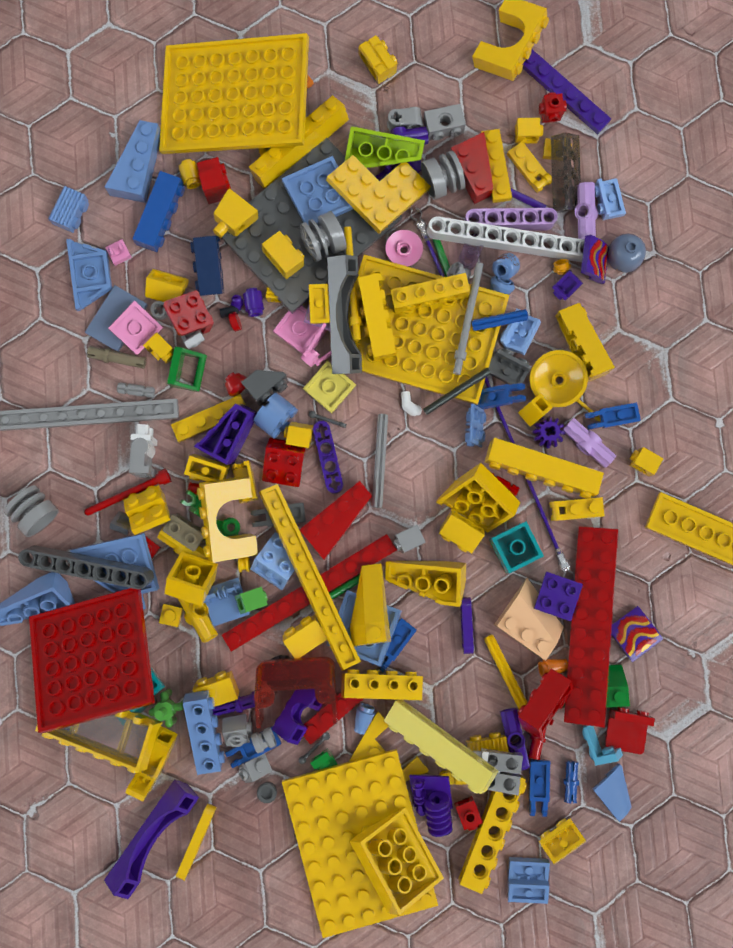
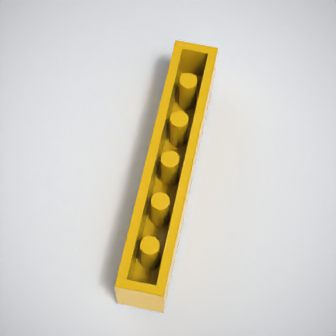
(318, 127)
(543, 467)

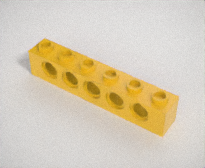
(479, 880)

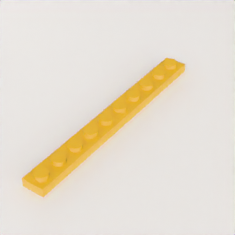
(309, 577)

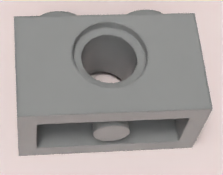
(451, 114)
(409, 539)

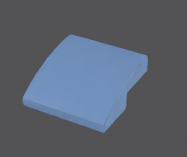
(528, 880)

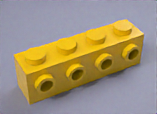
(381, 686)

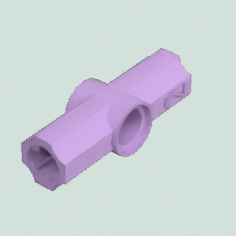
(586, 201)
(589, 443)

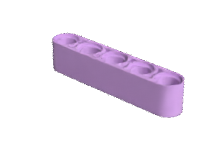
(518, 215)

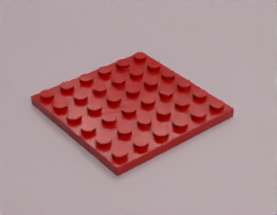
(90, 660)

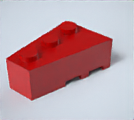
(476, 167)
(544, 703)

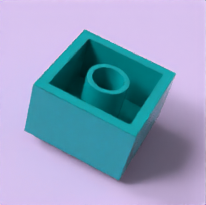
(516, 547)

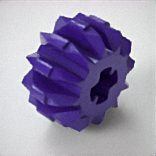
(554, 437)

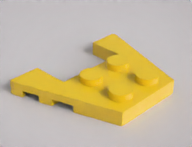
(369, 746)

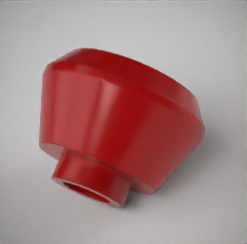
(234, 385)

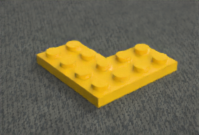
(378, 200)

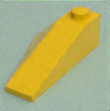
(434, 579)

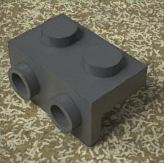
(509, 368)

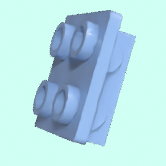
(273, 563)

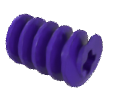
(438, 814)

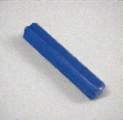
(498, 320)

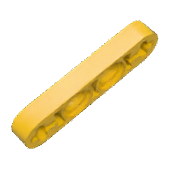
(196, 841)

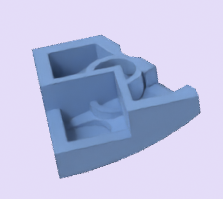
(614, 793)

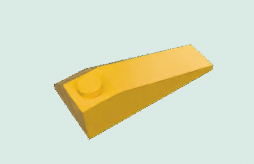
(370, 614)

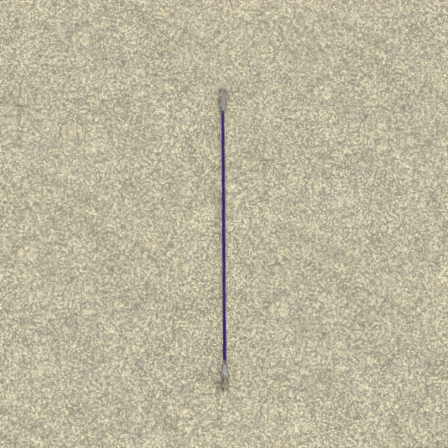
(563, 563)

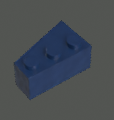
(207, 265)

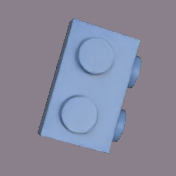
(609, 199)
(520, 334)

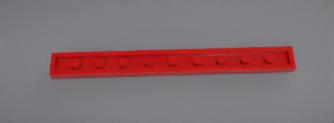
(298, 599)

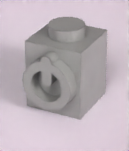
(236, 730)

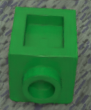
(323, 760)

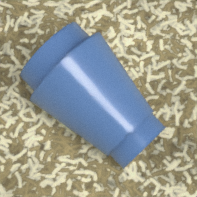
(363, 717)

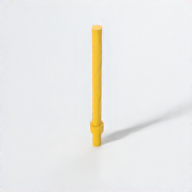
(355, 319)

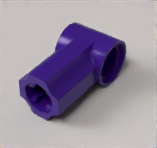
(417, 133)

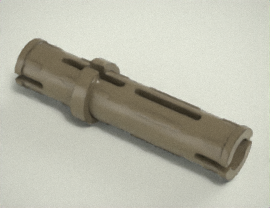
(108, 355)

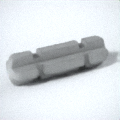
(137, 390)

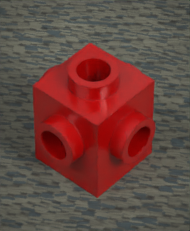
(552, 107)

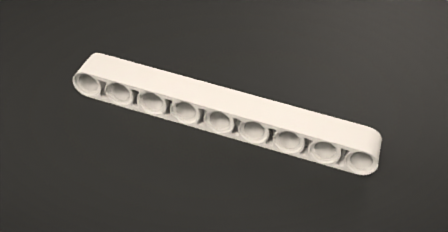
(500, 233)

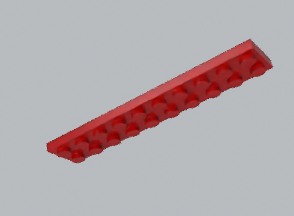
(592, 626)

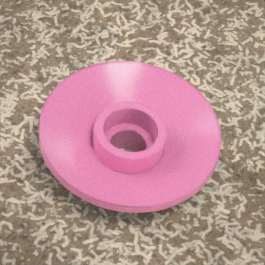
(404, 239)

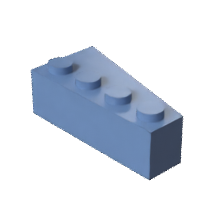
(136, 165)

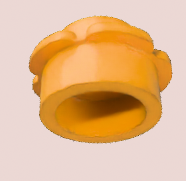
(561, 266)

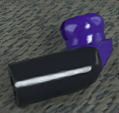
(235, 306)

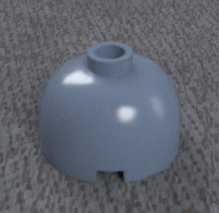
(626, 253)

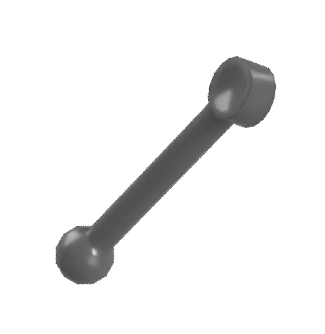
(312, 414)
(325, 736)

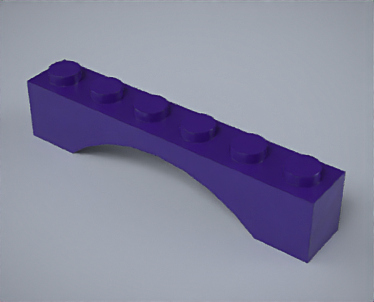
(128, 869)

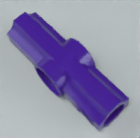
(512, 727)

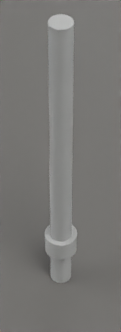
(460, 354)

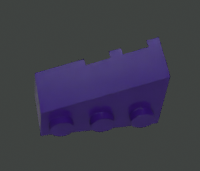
(229, 434)

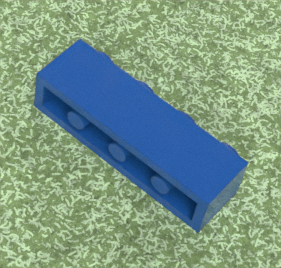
(158, 211)

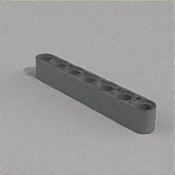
(77, 569)

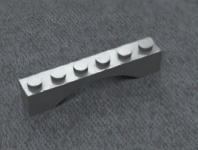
(341, 279)

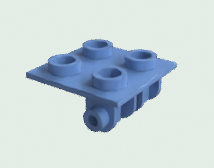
(477, 418)
(222, 602)

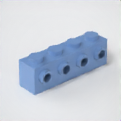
(203, 732)

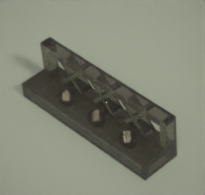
(563, 171)

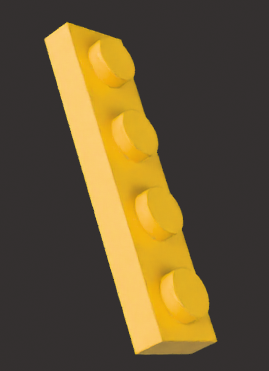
(501, 185)
(203, 420)

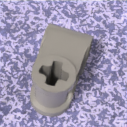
(406, 118)

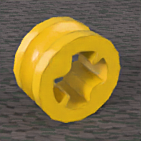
(244, 564)

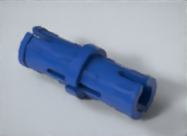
(571, 782)

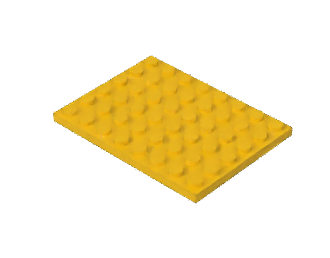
(235, 94)
(430, 335)
(327, 813)

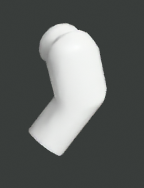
(408, 406)

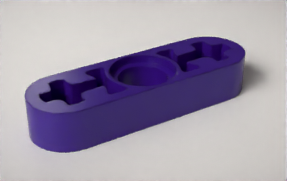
(467, 626)

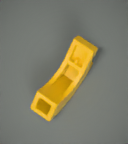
(145, 780)

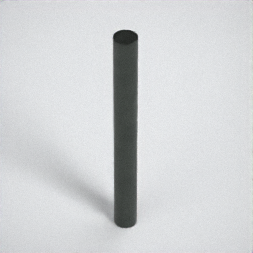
(456, 391)

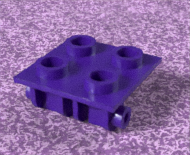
(558, 596)
(424, 785)

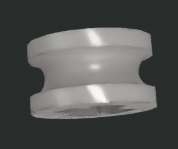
(153, 310)

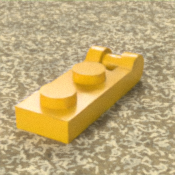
(529, 167)
(577, 509)

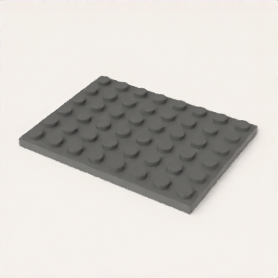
(277, 214)

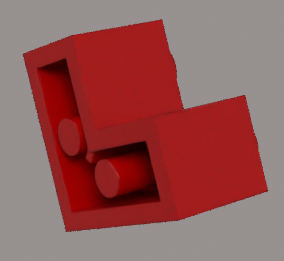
(213, 179)

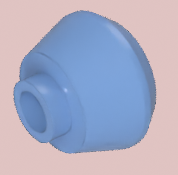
(502, 286)

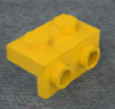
(561, 840)

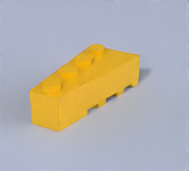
(377, 317)
(584, 341)

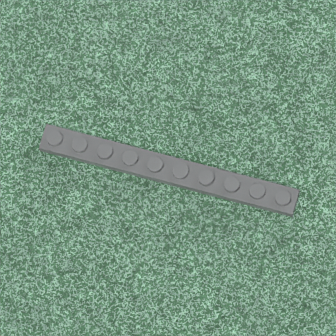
(89, 414)

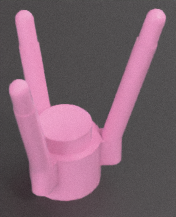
(311, 356)

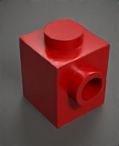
(468, 813)

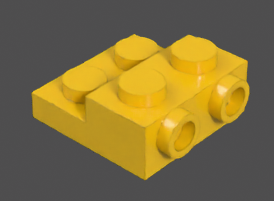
(146, 509)

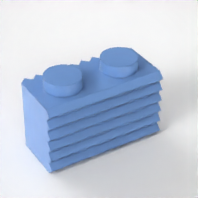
(69, 209)

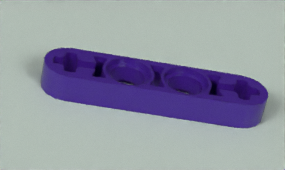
(326, 457)

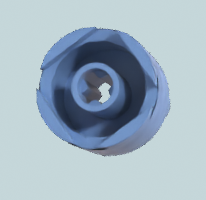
(275, 415)

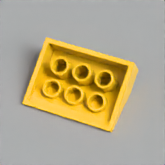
(397, 861)

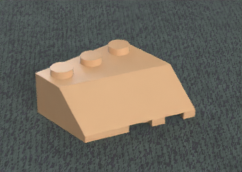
(529, 626)

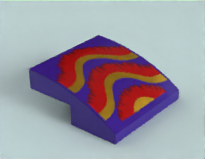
(595, 259)
(635, 634)

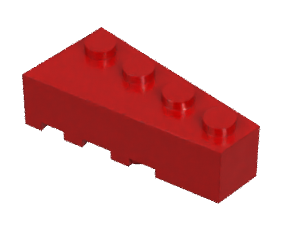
(332, 523)

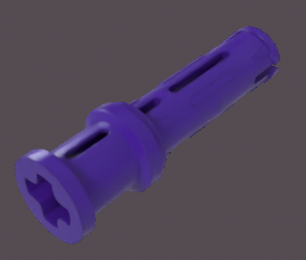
(239, 705)

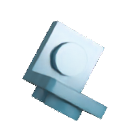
(599, 755)

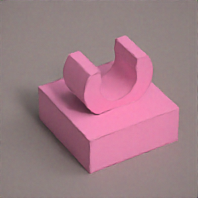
(118, 252)

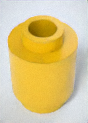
(189, 174)

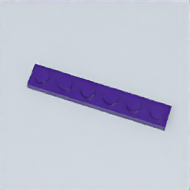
(575, 99)

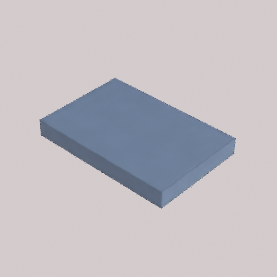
(111, 309)

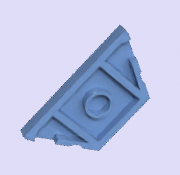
(88, 273)

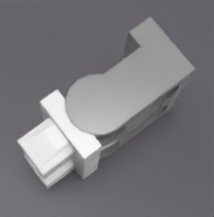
(142, 452)
(504, 762)

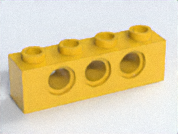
(430, 293)

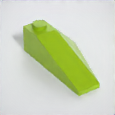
(382, 148)

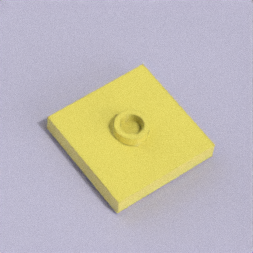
(329, 388)

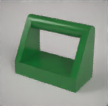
(176, 368)

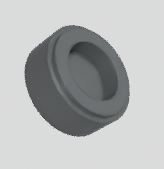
(267, 792)

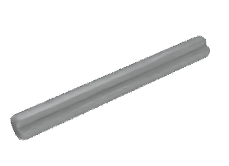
(380, 454)

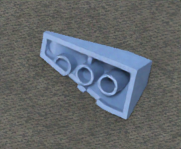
(39, 596)

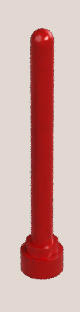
(161, 478)

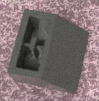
(264, 384)

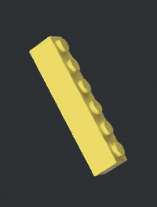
(441, 746)

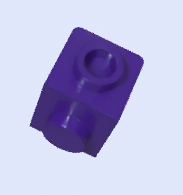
(566, 285)

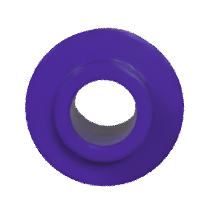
(253, 302)

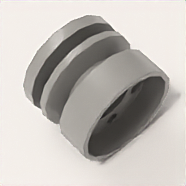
(442, 174)
(325, 235)
(31, 511)

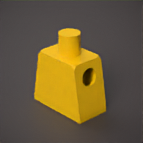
(233, 215)

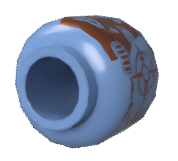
(506, 266)

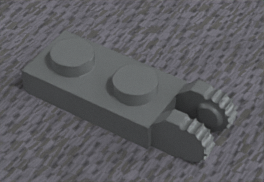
(297, 511)

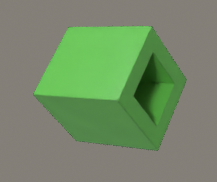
(251, 600)

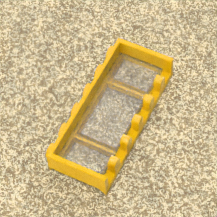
(121, 738)

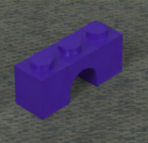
(289, 722)

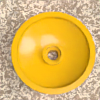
(554, 365)

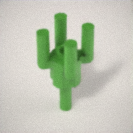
(166, 709)

